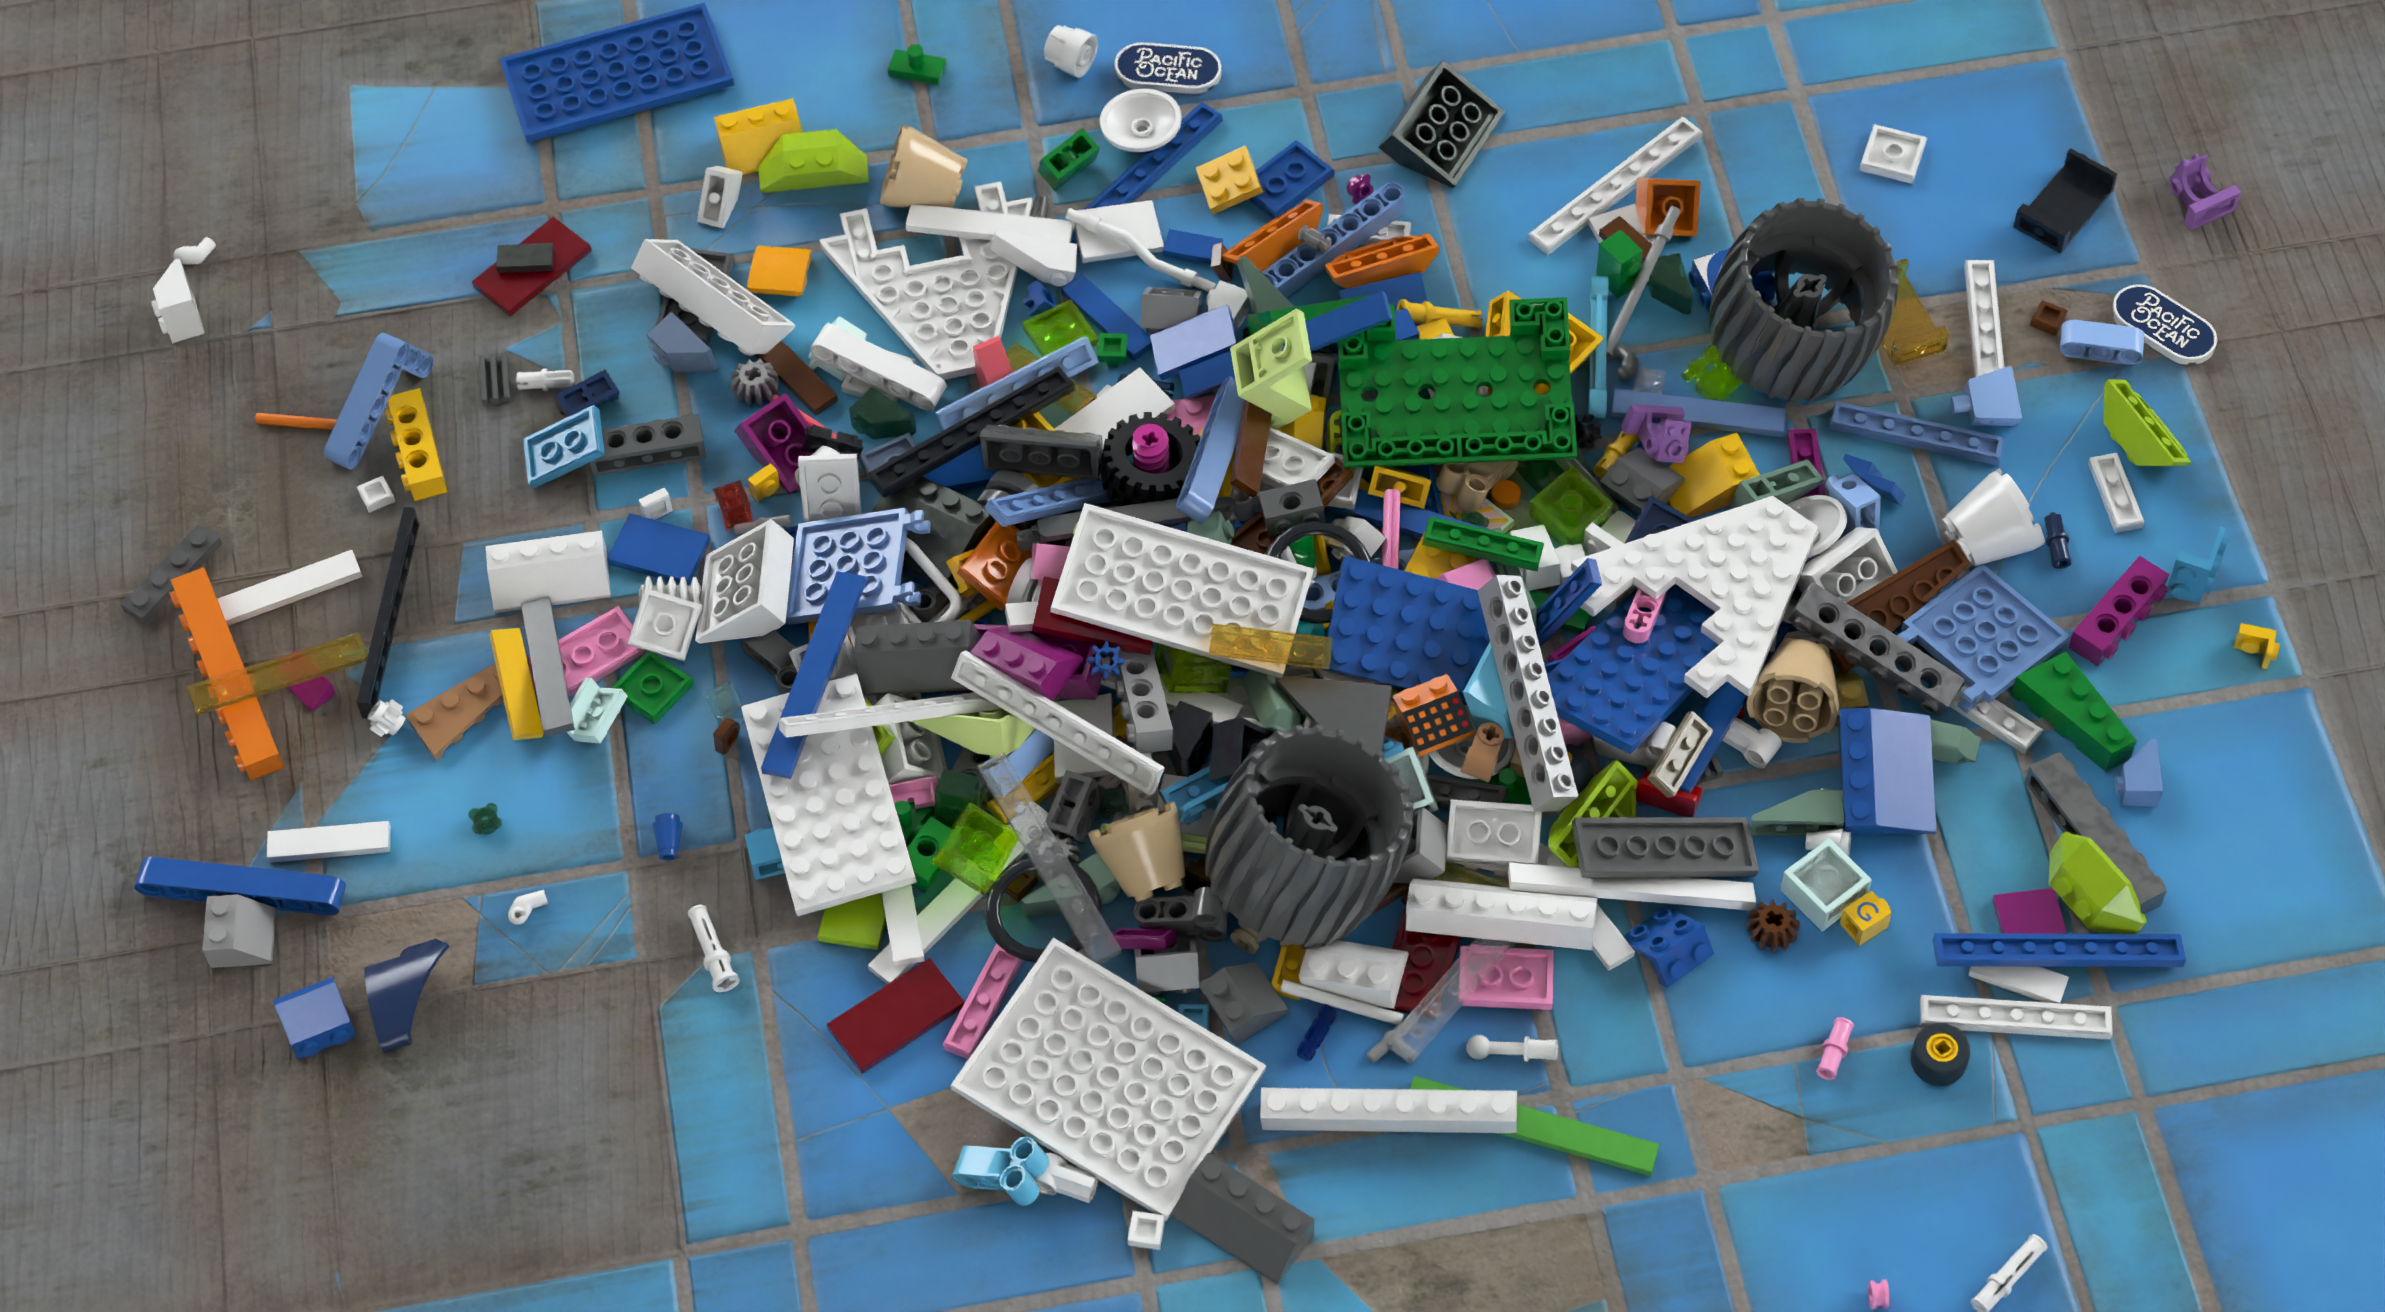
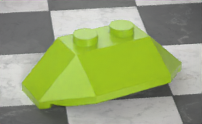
(812, 162)
(2139, 428)
(1607, 795)
(2094, 886)

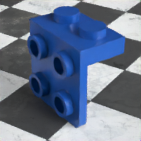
(1671, 943)

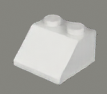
(176, 305)

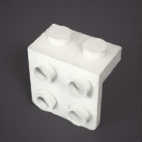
(1610, 535)

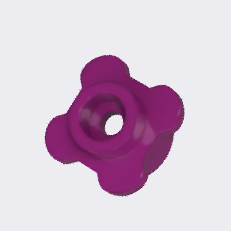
(1359, 187)

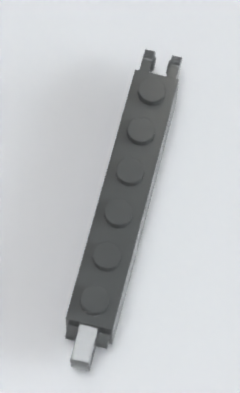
(1060, 528)

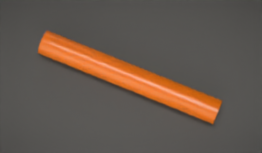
(295, 421)

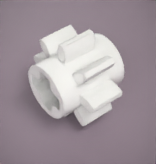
(386, 717)

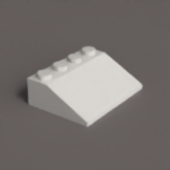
(746, 585)

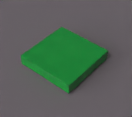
(653, 686)

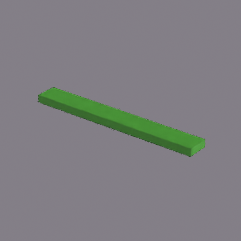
(1573, 1136)

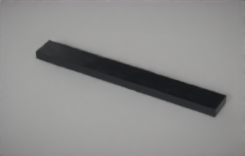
(966, 433)
(388, 611)

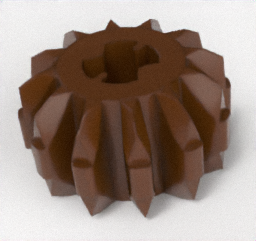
(1773, 926)

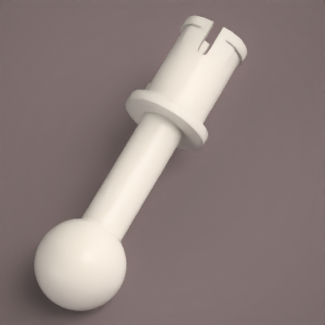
(1480, 1047)

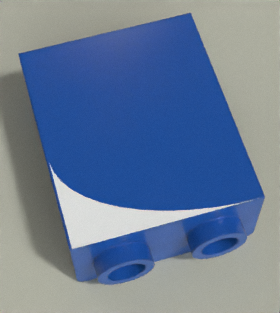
(1706, 269)

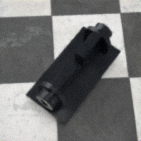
(820, 436)

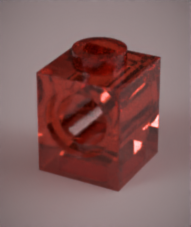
(733, 504)

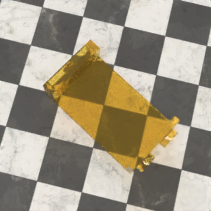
(1911, 329)

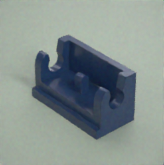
(587, 393)

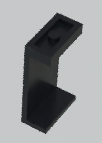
(2066, 202)

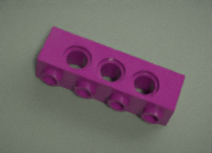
(2141, 578)

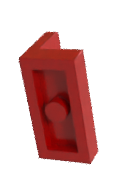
(1682, 803)

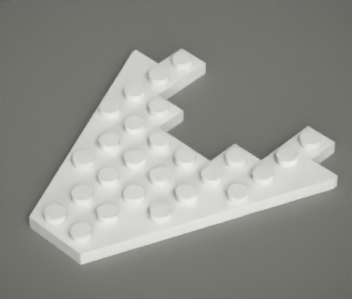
(937, 304)
(1732, 562)

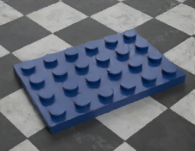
(1404, 627)

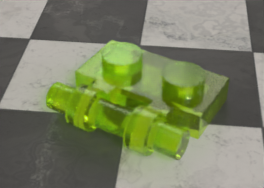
(1714, 384)

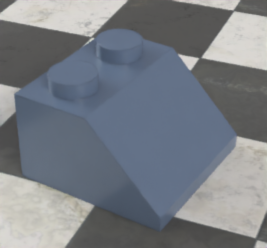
(680, 347)

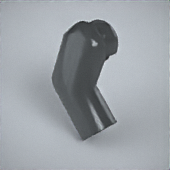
(1629, 362)

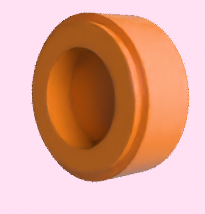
(1506, 494)

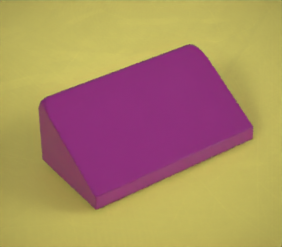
(313, 691)

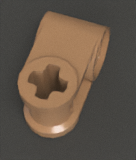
(1483, 753)

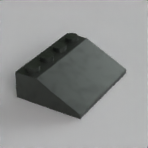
(1442, 126)
(955, 523)

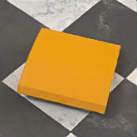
(779, 270)

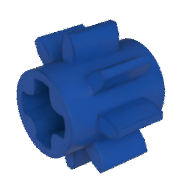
(1104, 653)

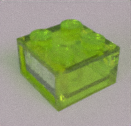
(1191, 672)

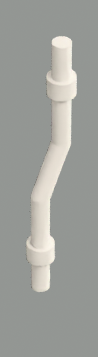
(1093, 224)

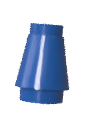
(667, 835)

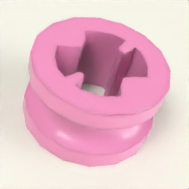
(1878, 1294)

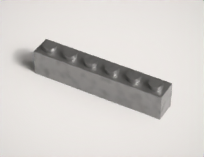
(2078, 812)

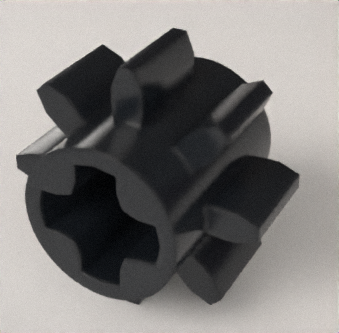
(1586, 430)

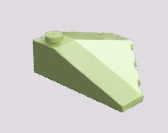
(982, 732)

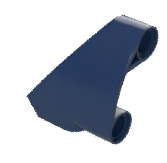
(395, 989)

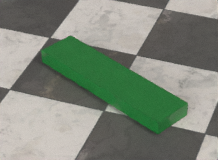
(1483, 543)

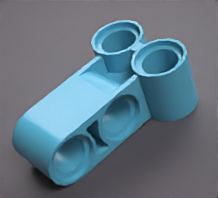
(1003, 1169)

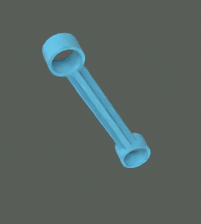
(1597, 359)

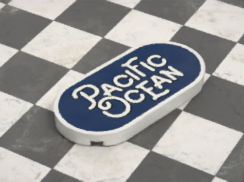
(1168, 68)
(2165, 324)

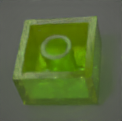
(1570, 507)
(976, 848)

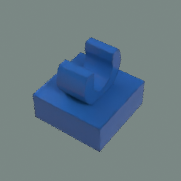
(1040, 298)

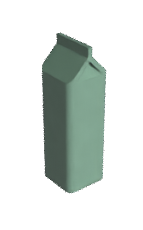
(1269, 702)
(1953, 743)

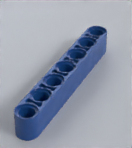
(272, 887)

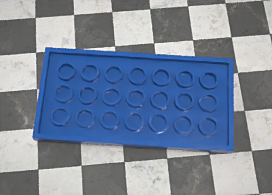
(616, 72)
(1627, 687)

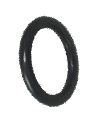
(1322, 529)
(992, 909)

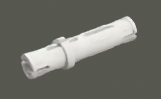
(2000, 1284)

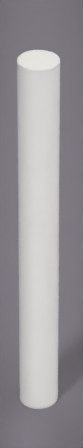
(1341, 1002)

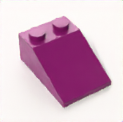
(776, 438)

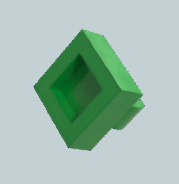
(1112, 348)

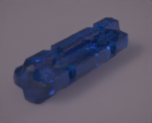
(1316, 1032)

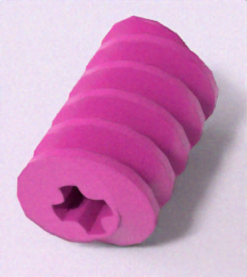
(1151, 449)

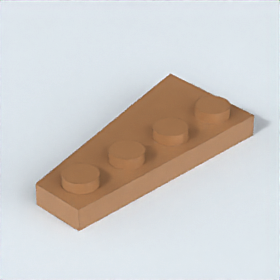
(455, 711)

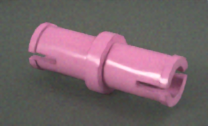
(1835, 1048)

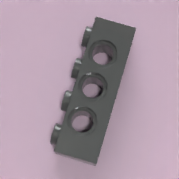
(650, 445)

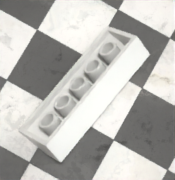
(711, 296)
(1500, 914)

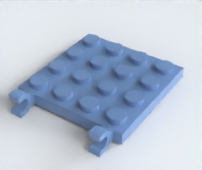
(856, 545)
(1984, 634)

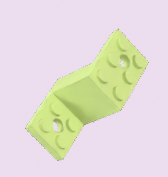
(1272, 376)

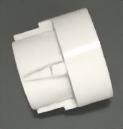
(1071, 49)

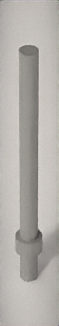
(1663, 234)

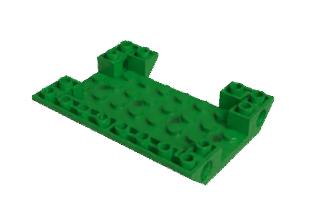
(1458, 422)

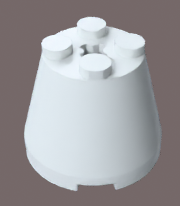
(1993, 521)

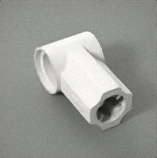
(1756, 745)
(1066, 1180)

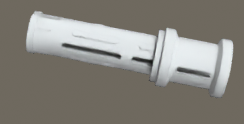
(716, 959)

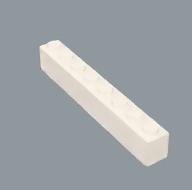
(1389, 1110)

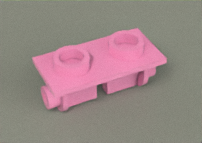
(919, 791)

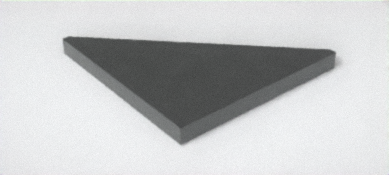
(1350, 706)

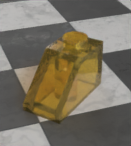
(1850, 691)

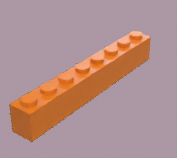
(220, 656)

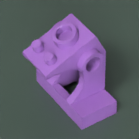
(2195, 176)
(1661, 441)

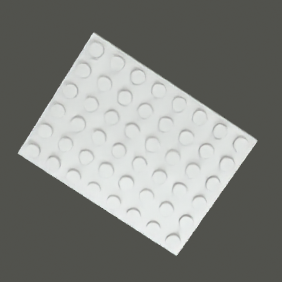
(1108, 1078)

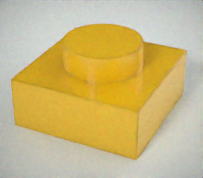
(764, 483)

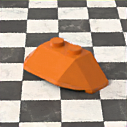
(1276, 237)
(1383, 260)

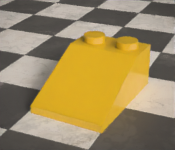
(1712, 475)

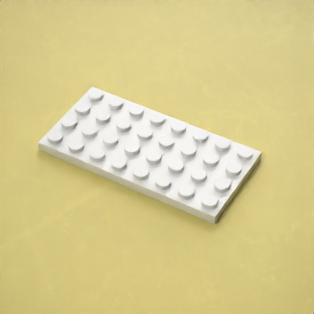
(1175, 585)
(837, 809)

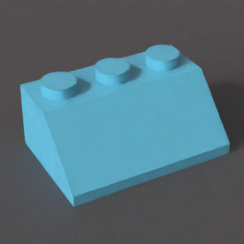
(1486, 696)

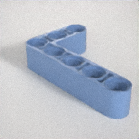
(370, 395)

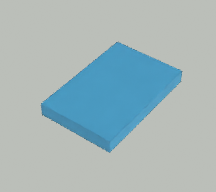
(563, 446)

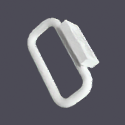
(939, 579)

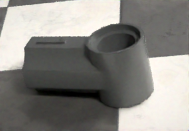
(931, 602)

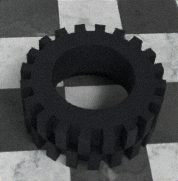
(1133, 485)

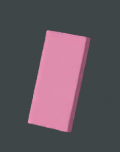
(596, 649)

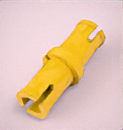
(1613, 452)

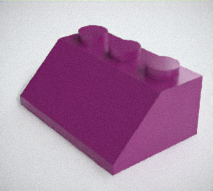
(1028, 659)

